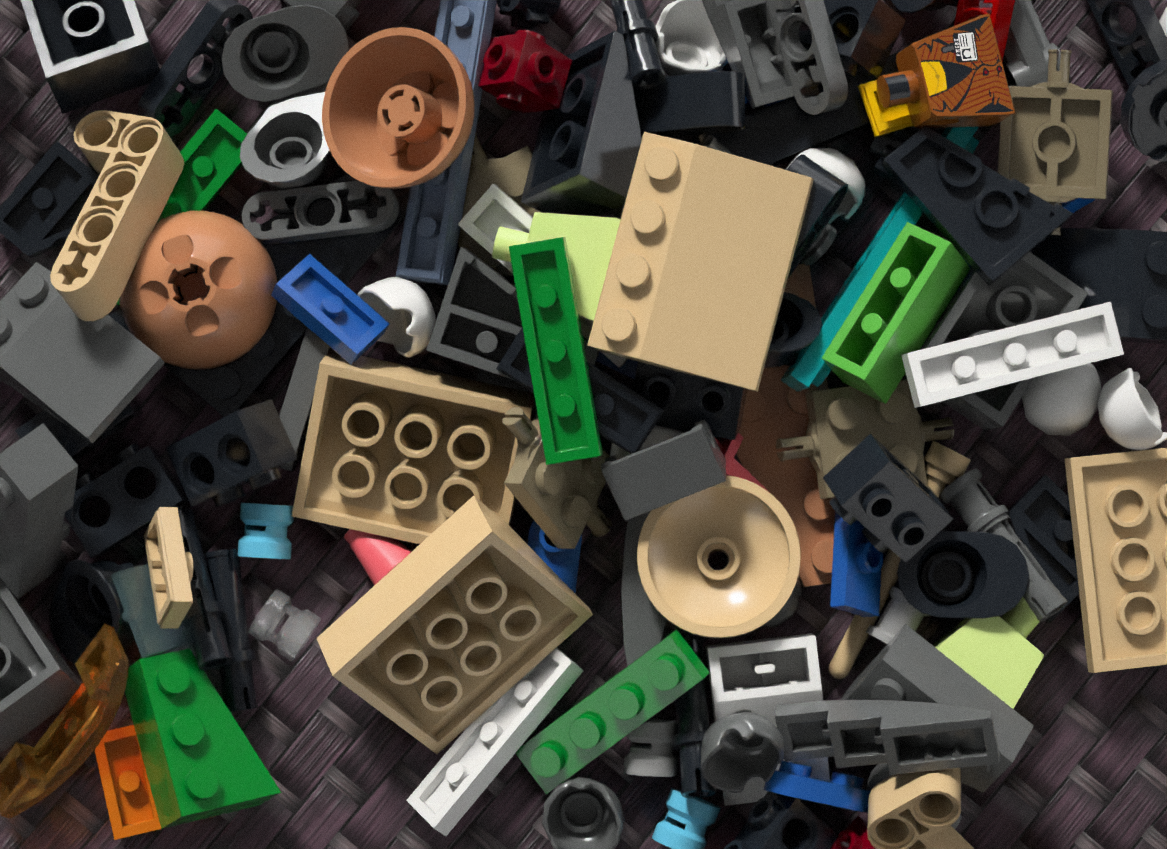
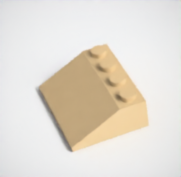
(700, 261)
(404, 447)
(452, 626)

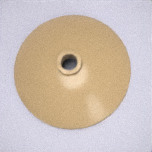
(760, 552)

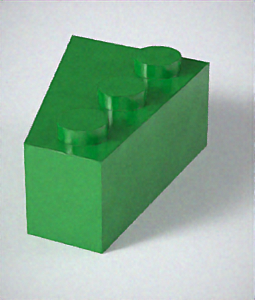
(191, 742)

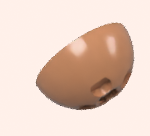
(376, 102)
(223, 303)

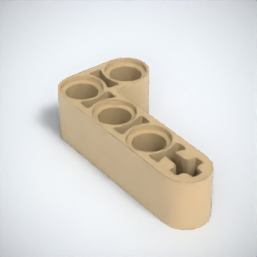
(135, 179)
(916, 811)

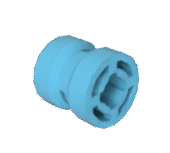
(265, 531)
(694, 813)

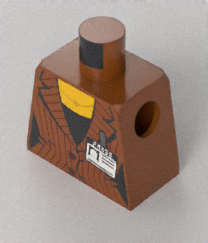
(951, 78)

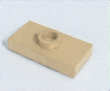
(169, 567)

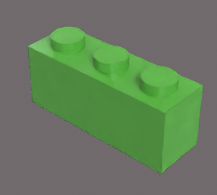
(896, 312)

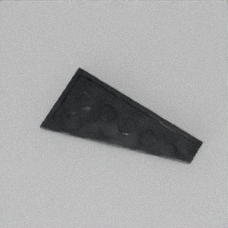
(233, 384)

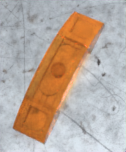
(35, 772)

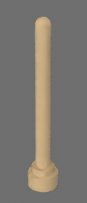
(942, 469)

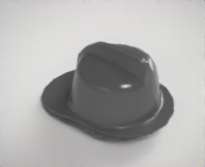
(284, 52)
(288, 142)

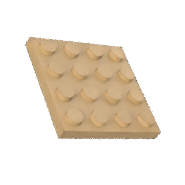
(1121, 556)

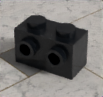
(691, 399)
(886, 499)

